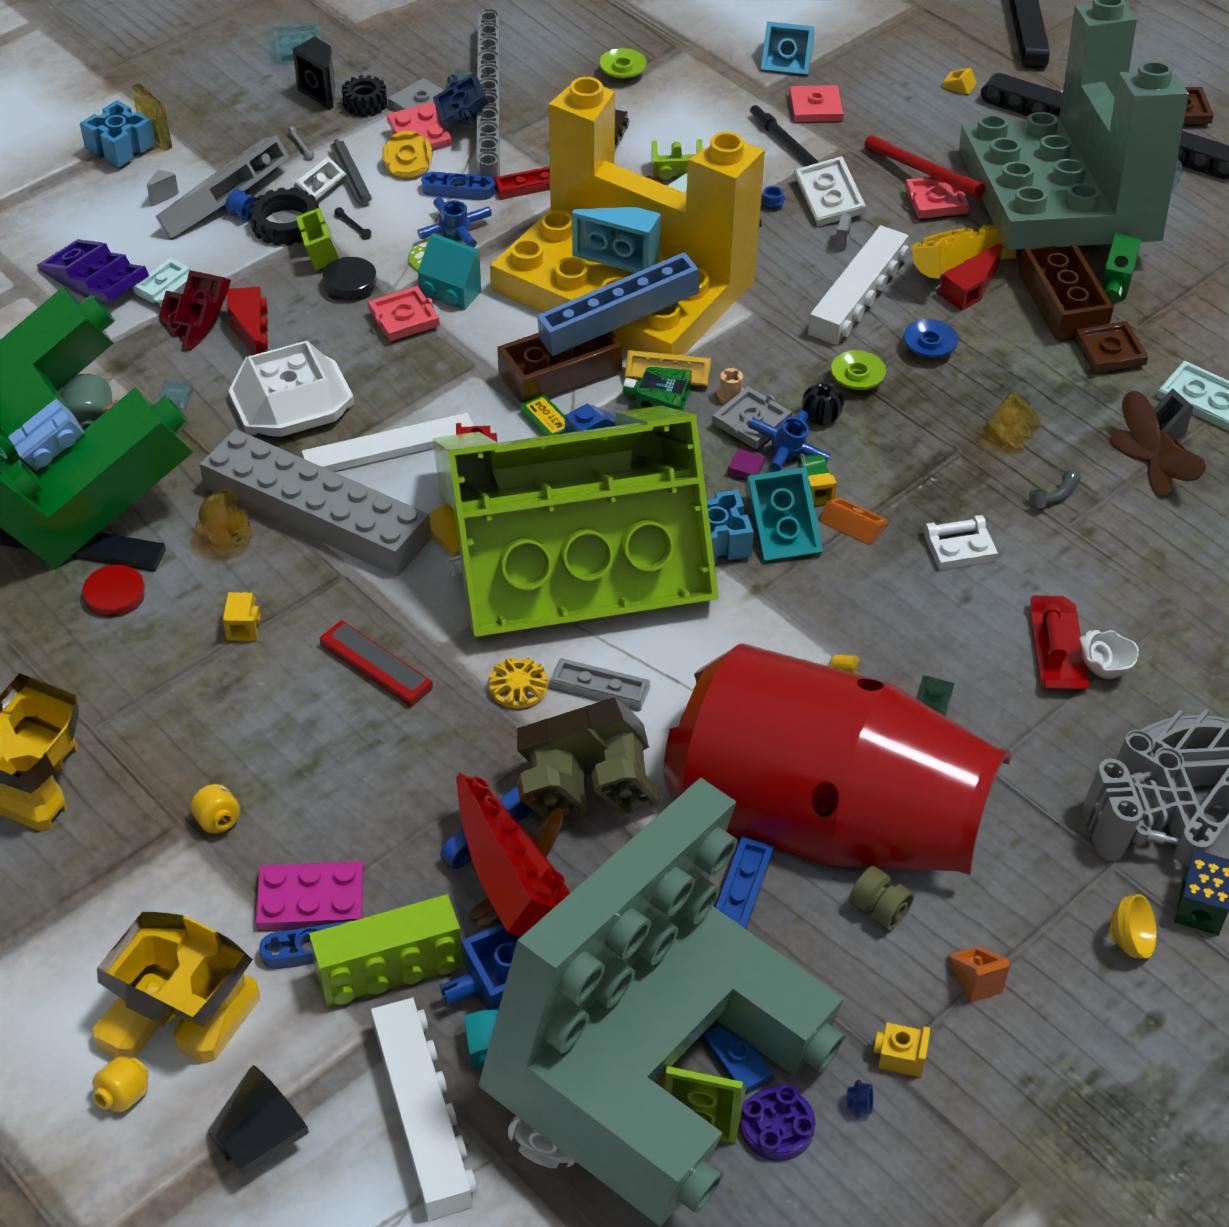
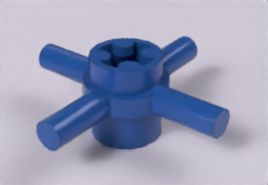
(454, 221)
(788, 439)

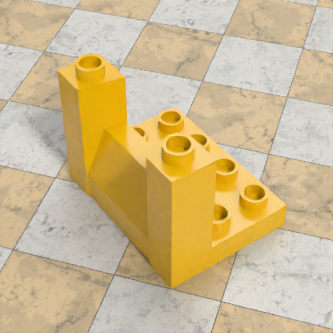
(710, 222)

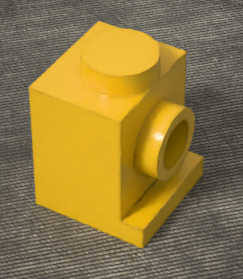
(241, 617)
(902, 1049)

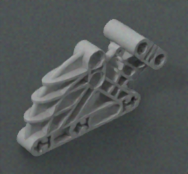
(1126, 809)

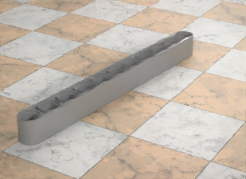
(489, 75)

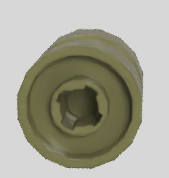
(877, 895)

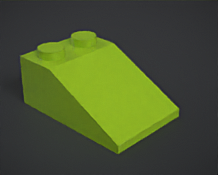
(711, 1097)

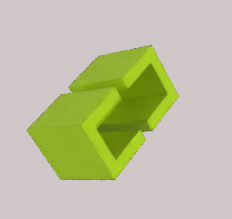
(317, 238)

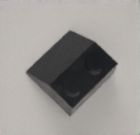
(315, 71)

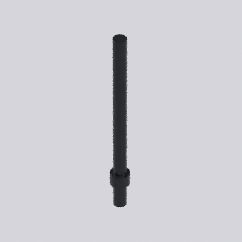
(769, 123)

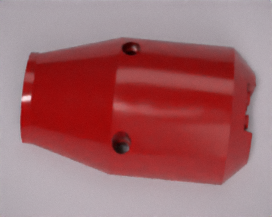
(833, 763)

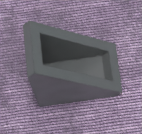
(1174, 414)

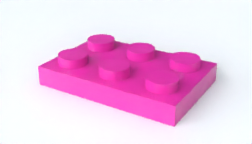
(309, 895)

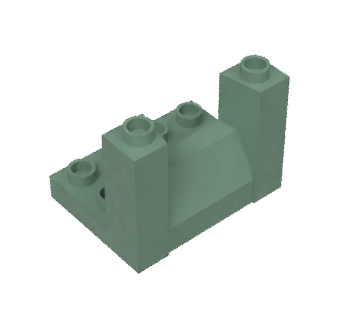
(1099, 164)
(624, 987)

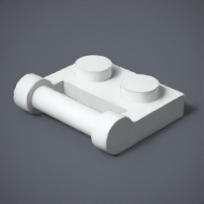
(960, 550)

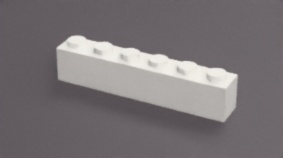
(858, 285)
(422, 1109)

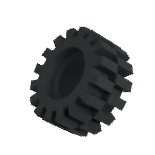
(364, 95)

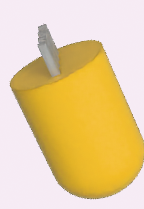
(846, 662)

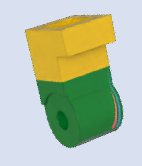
(818, 477)

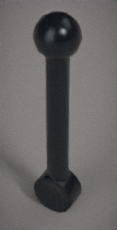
(365, 233)

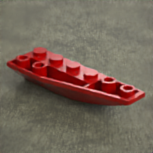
(506, 860)

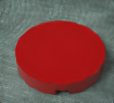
(114, 590)

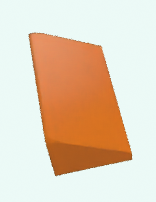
(853, 520)

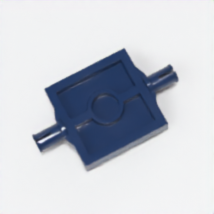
(460, 100)

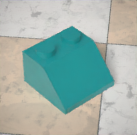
(450, 272)

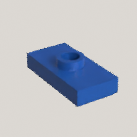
(738, 1058)

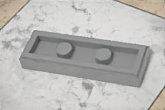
(599, 683)

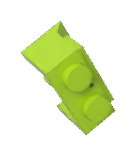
(671, 165)

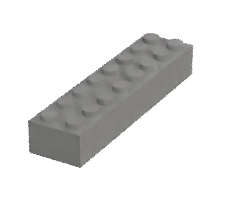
(317, 502)

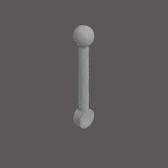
(307, 153)

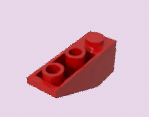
(969, 280)
(247, 318)

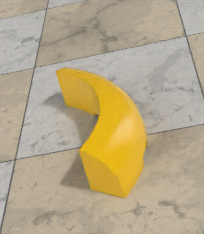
(953, 247)

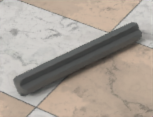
(352, 174)

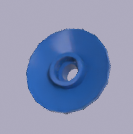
(930, 338)

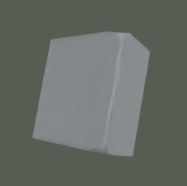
(162, 187)

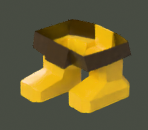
(34, 739)
(169, 970)

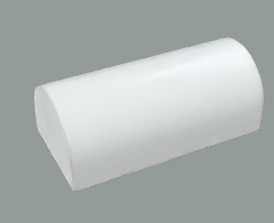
(320, 178)

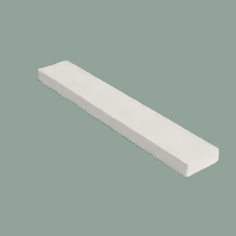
(384, 444)

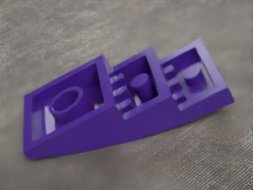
(93, 270)

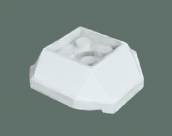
(289, 391)

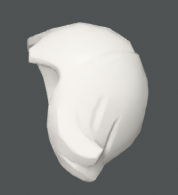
(1108, 653)

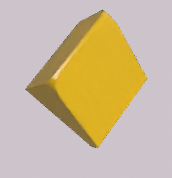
(960, 81)

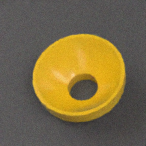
(1134, 926)

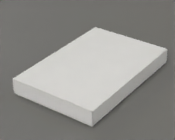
(829, 191)

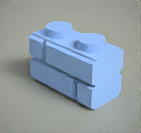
(46, 435)

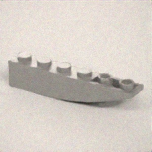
(213, 192)

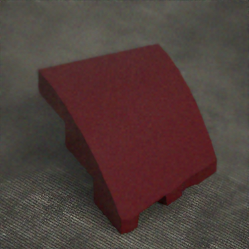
(196, 309)

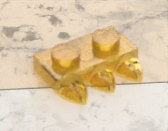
(1012, 422)

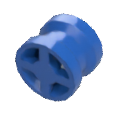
(239, 204)

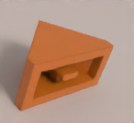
(980, 972)

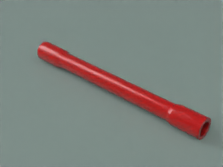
(961, 182)

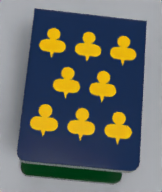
(1204, 893)

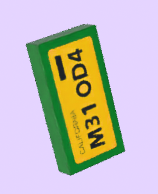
(544, 416)

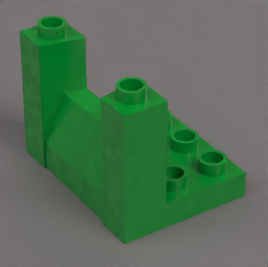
(107, 466)

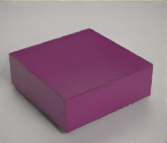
(745, 464)

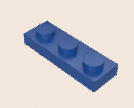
(745, 880)

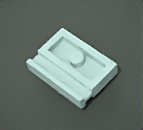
(168, 276)

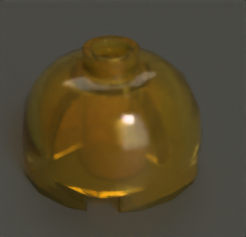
(223, 522)

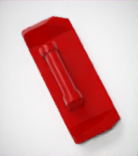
(1056, 642)

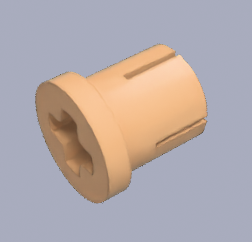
(730, 385)

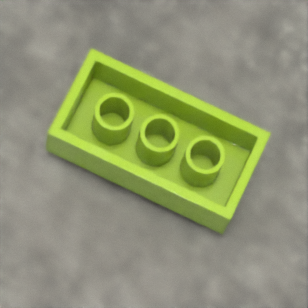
(387, 950)

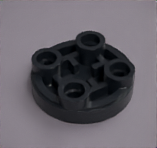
(349, 278)

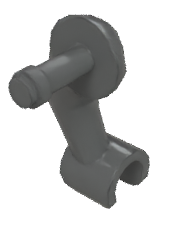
(1040, 499)

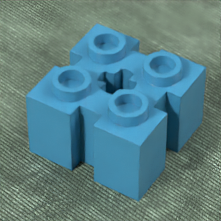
(118, 133)
(729, 526)

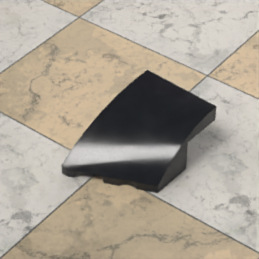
(256, 1122)

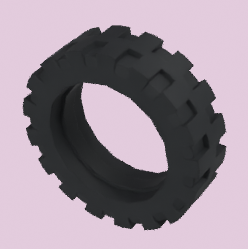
(276, 201)

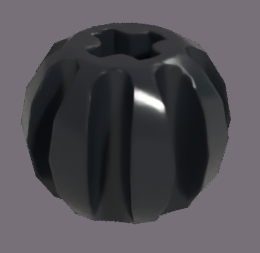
(822, 403)

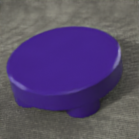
(777, 1123)

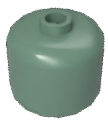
(87, 397)

